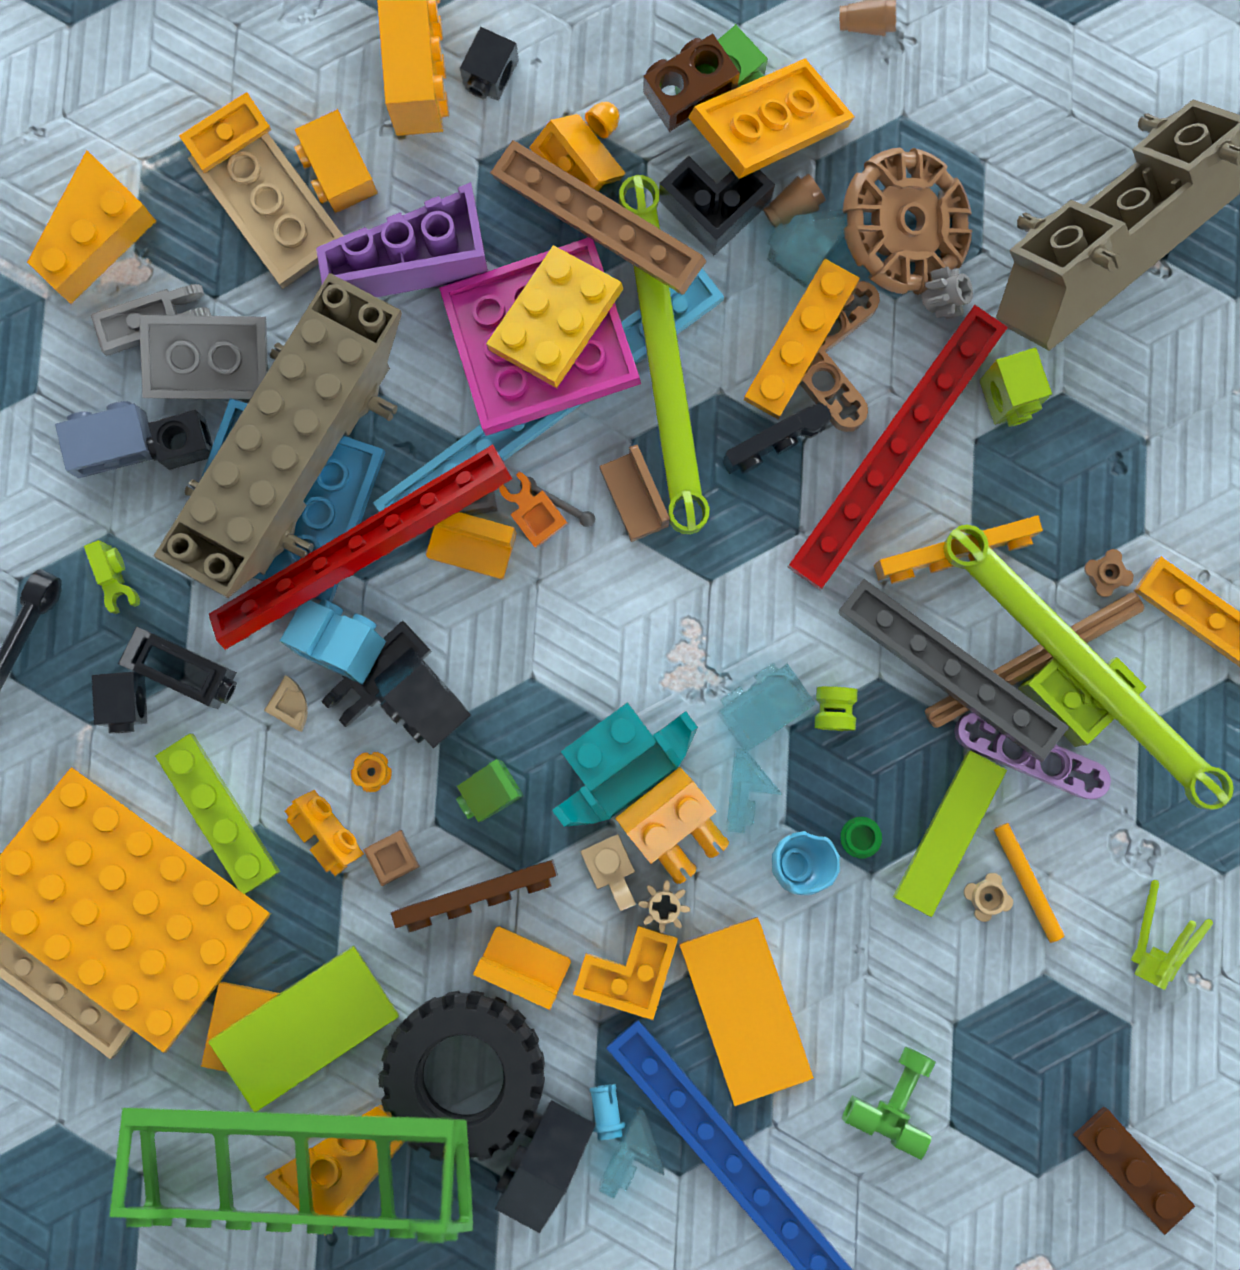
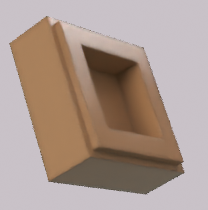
(391, 857)

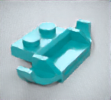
(621, 763)

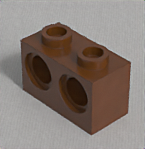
(694, 85)

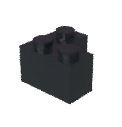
(711, 209)
(420, 698)
(543, 1169)

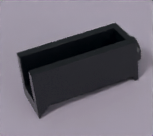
(217, 687)

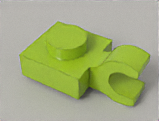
(107, 569)

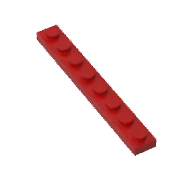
(897, 447)
(359, 547)

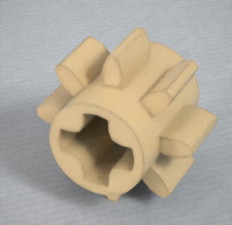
(671, 915)

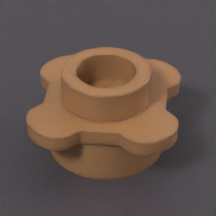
(1097, 573)

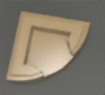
(289, 704)

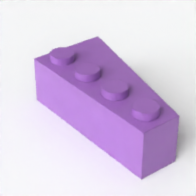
(411, 250)

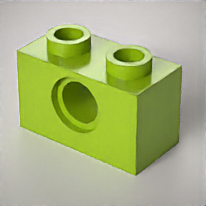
(1015, 387)

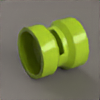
(836, 699)

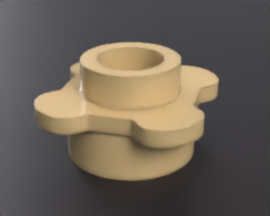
(1000, 899)

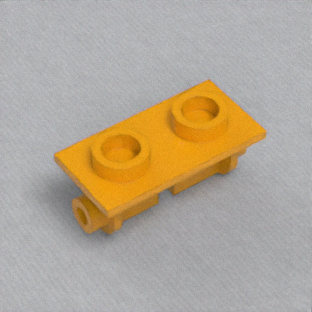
(314, 816)

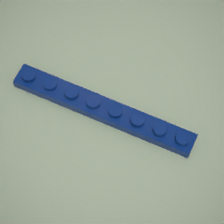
(723, 1151)

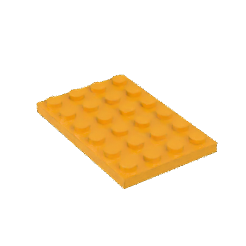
(121, 910)

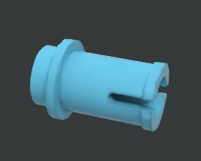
(606, 1112)

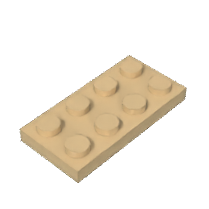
(271, 208)

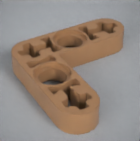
(823, 362)

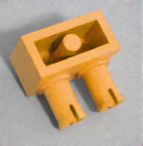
(667, 817)

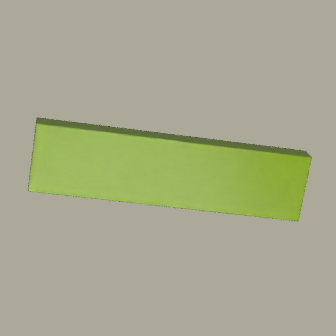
(949, 833)

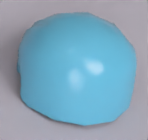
(805, 863)

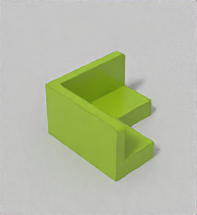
(1071, 703)

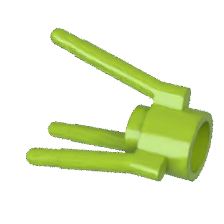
(1157, 965)

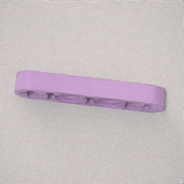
(1031, 766)

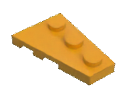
(338, 1172)

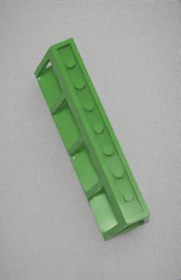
(301, 1128)

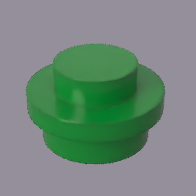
(861, 837)

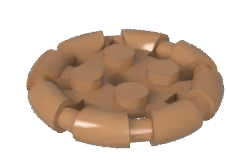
(888, 229)

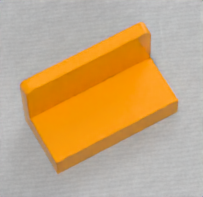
(225, 132)
(578, 151)
(472, 544)
(523, 967)

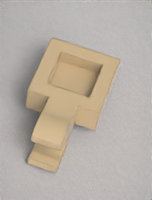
(608, 866)

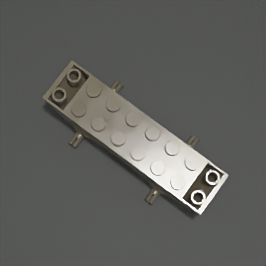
(1095, 250)
(305, 404)

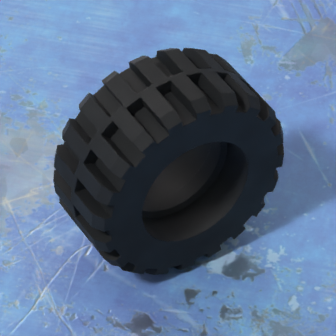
(498, 1027)

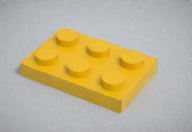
(555, 316)

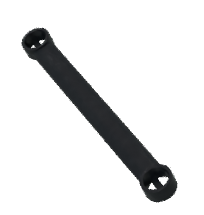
(37, 598)

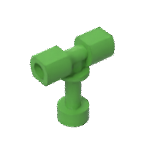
(890, 1118)

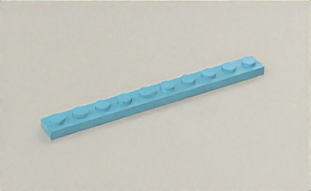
(687, 309)

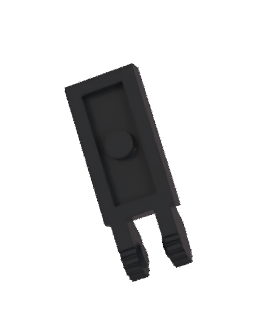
(778, 437)
(396, 644)

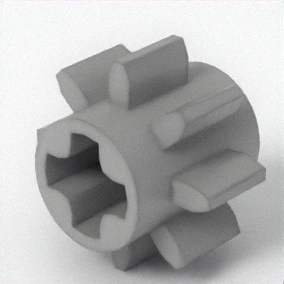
(947, 293)

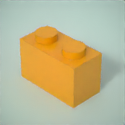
(336, 162)

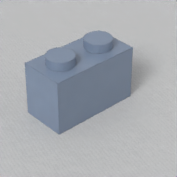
(104, 439)

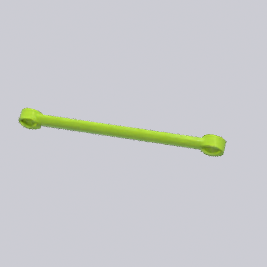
(666, 375)
(1088, 668)

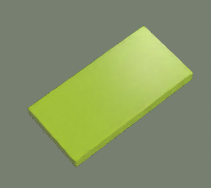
(303, 1028)

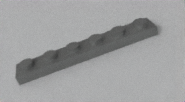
(953, 670)

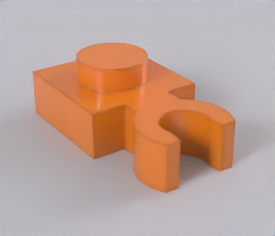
(537, 514)

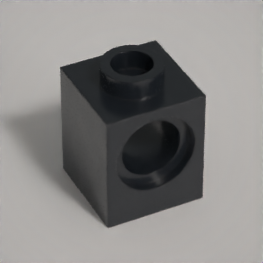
(489, 64)
(197, 444)
(119, 701)

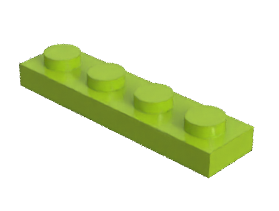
(217, 813)

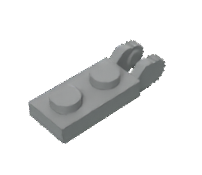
(119, 325)

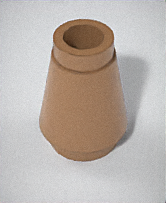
(869, 17)
(798, 198)

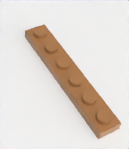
(598, 217)

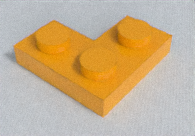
(631, 986)

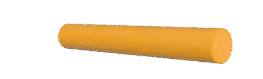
(1029, 882)

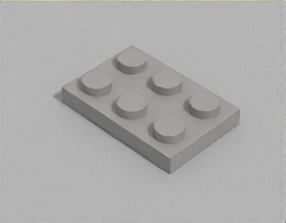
(202, 356)

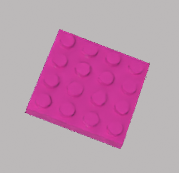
(504, 391)

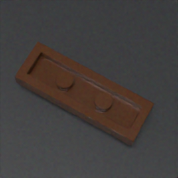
(1134, 1170)

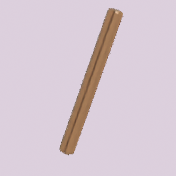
(1038, 657)

